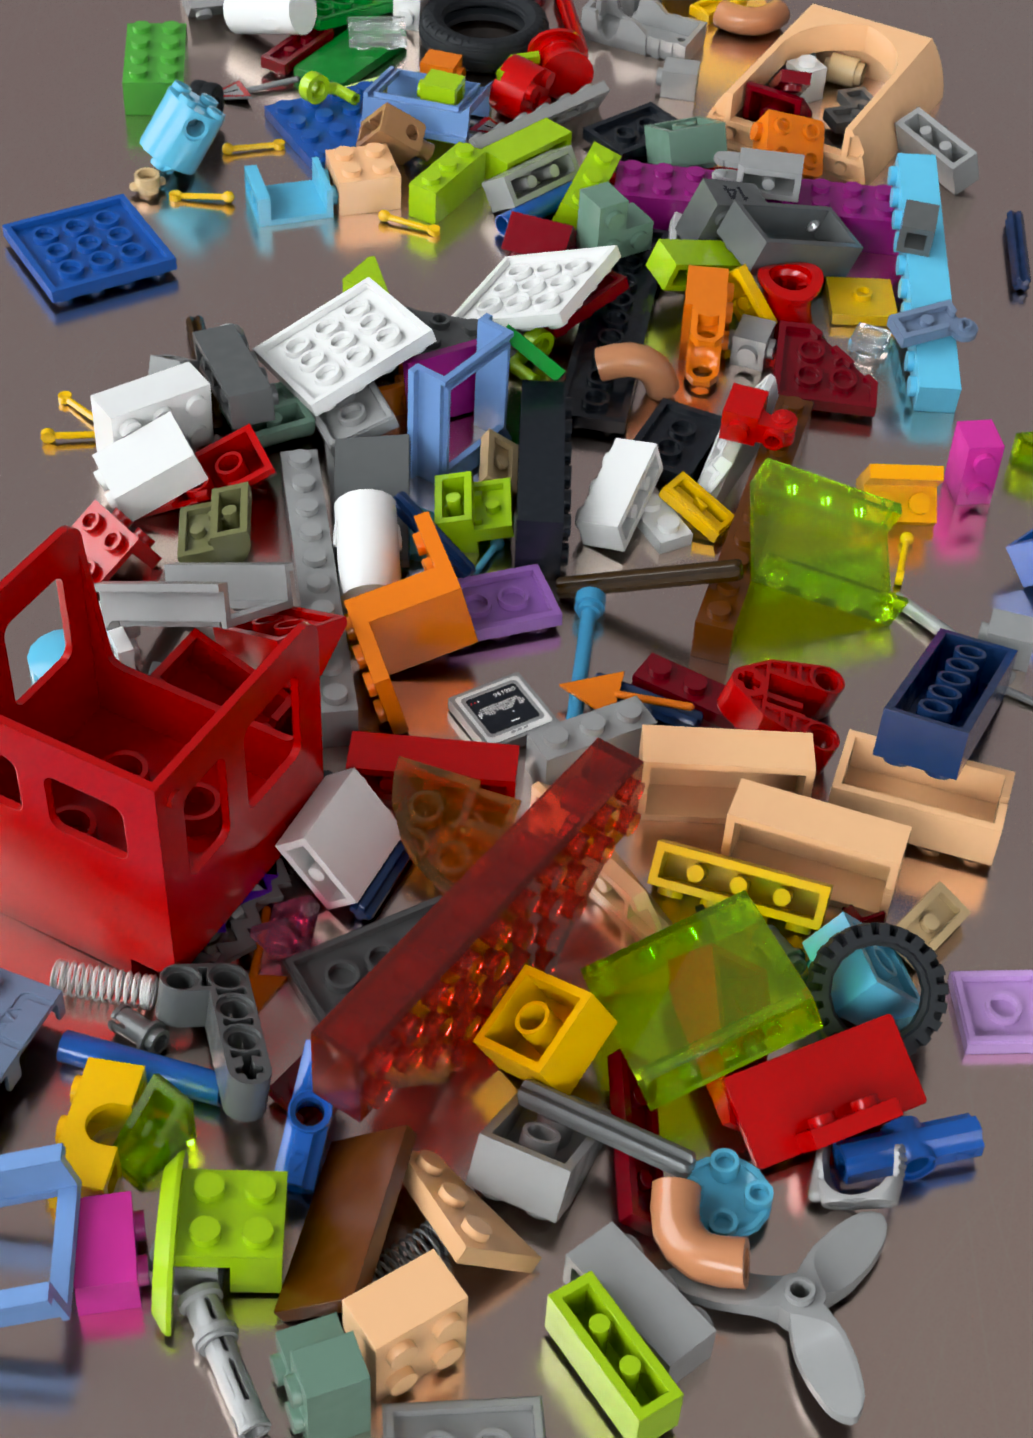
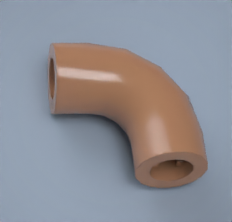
(751, 20)
(638, 362)
(688, 1245)

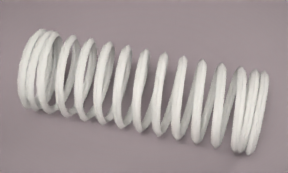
(148, 982)

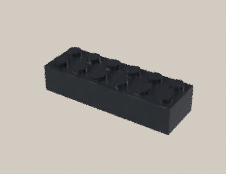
(544, 477)

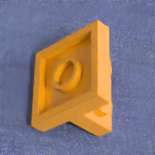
(906, 484)

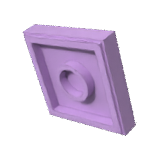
(993, 1010)

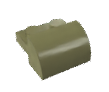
(217, 528)

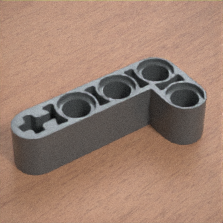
(224, 1004)

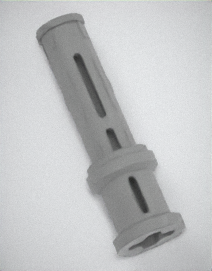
(217, 1340)

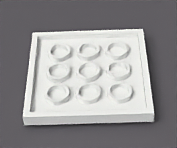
(539, 287)
(344, 346)

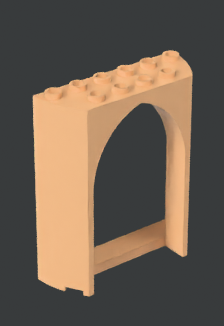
(896, 57)

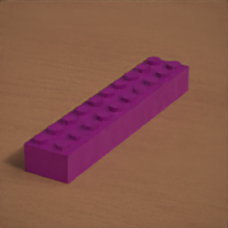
(667, 188)

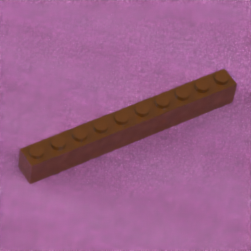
(727, 602)

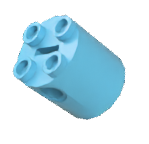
(181, 129)

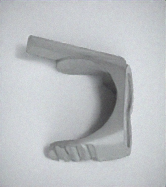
(883, 1196)

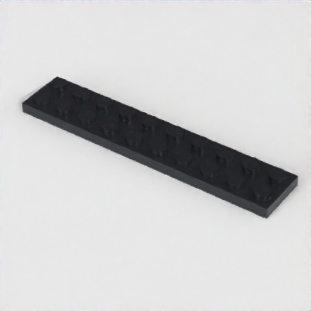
(626, 319)

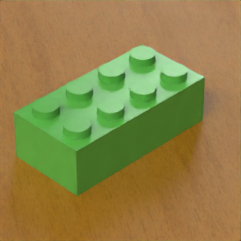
(153, 60)

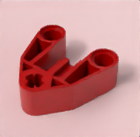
(779, 696)

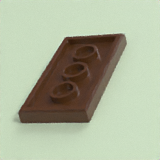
(346, 1222)

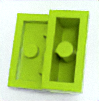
(473, 510)

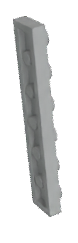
(561, 111)

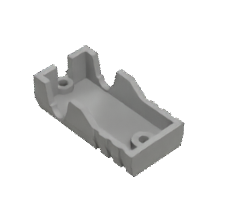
(647, 31)

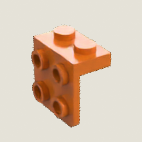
(794, 135)

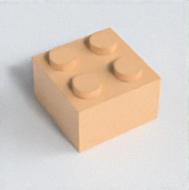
(364, 178)
(408, 1323)

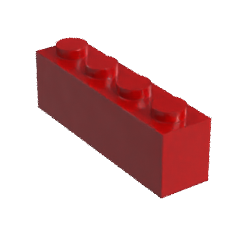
(377, 756)

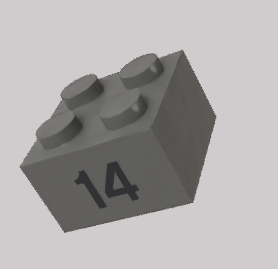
(711, 205)

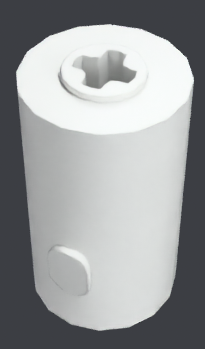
(270, 16)
(366, 542)

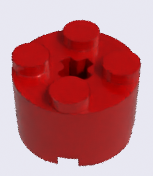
(521, 87)

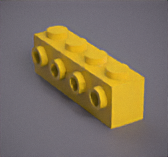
(715, 877)

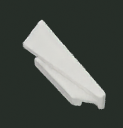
(730, 458)

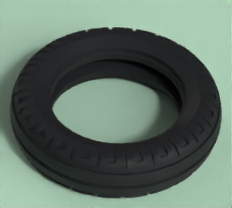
(481, 54)

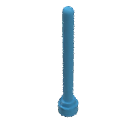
(589, 607)

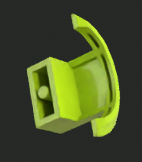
(218, 1222)

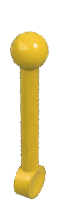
(277, 144)
(176, 195)
(433, 230)
(65, 398)
(49, 435)
(906, 540)

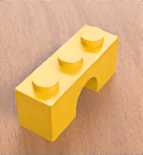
(99, 1104)

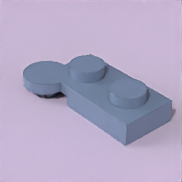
(929, 324)

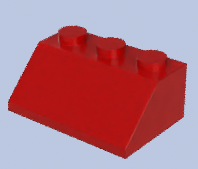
(259, 637)

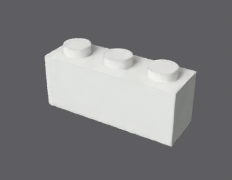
(619, 494)

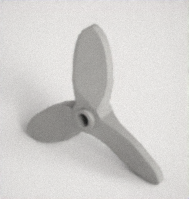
(801, 1307)

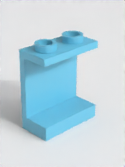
(292, 200)

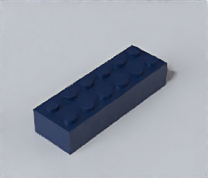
(944, 704)

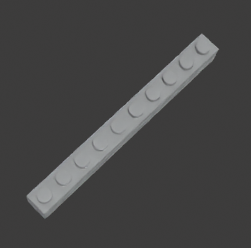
(318, 585)

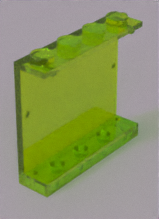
(823, 541)
(702, 999)

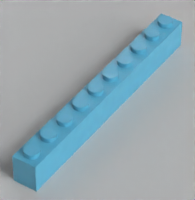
(924, 281)

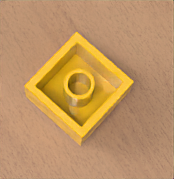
(545, 1030)

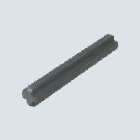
(607, 1128)

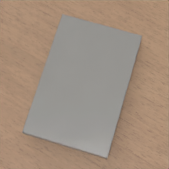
(466, 1418)

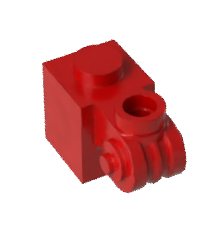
(748, 422)

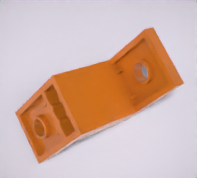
(408, 623)

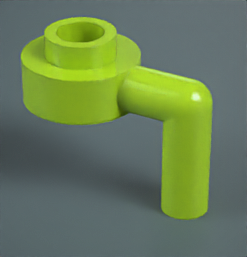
(315, 88)
(540, 338)

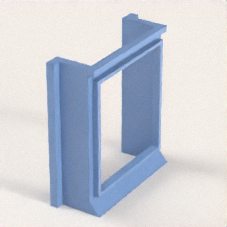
(442, 120)
(431, 402)
(33, 1177)

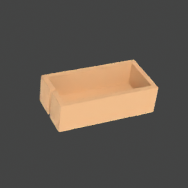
(697, 769)
(945, 815)
(819, 842)

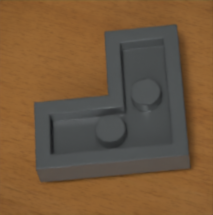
(852, 102)

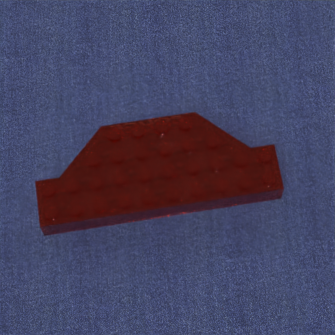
(513, 908)

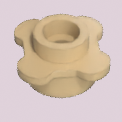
(147, 181)

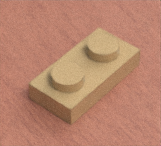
(498, 458)
(934, 916)

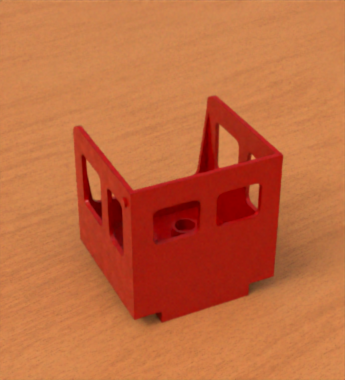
(130, 801)

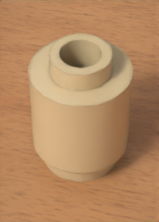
(845, 70)

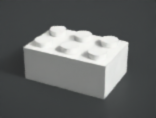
(143, 400)

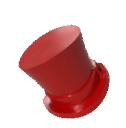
(562, 53)
(790, 290)

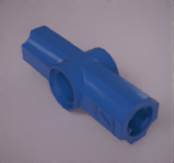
(302, 1144)
(925, 1144)

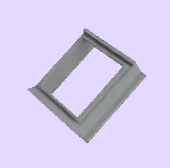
(198, 595)

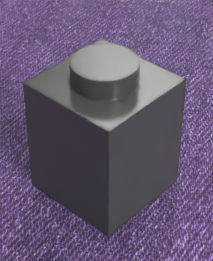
(917, 228)

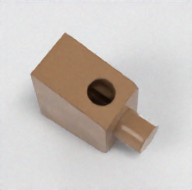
(399, 131)

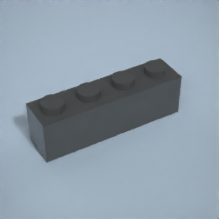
(235, 376)

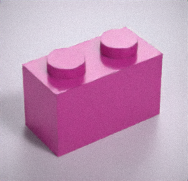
(974, 462)
(107, 1255)

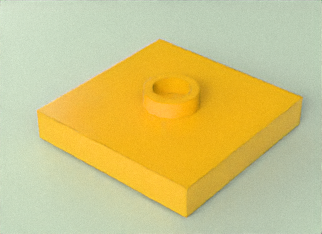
(859, 300)

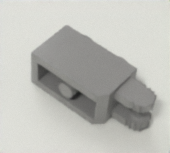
(774, 172)

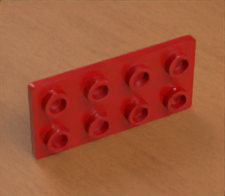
(824, 1092)

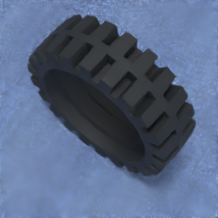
(910, 945)

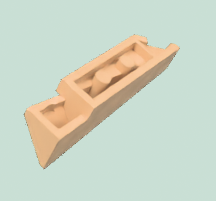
(622, 890)

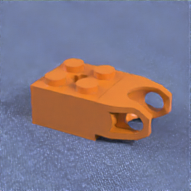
(705, 322)

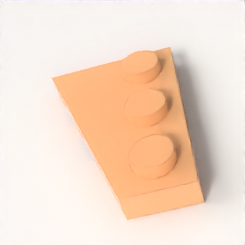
(462, 1219)

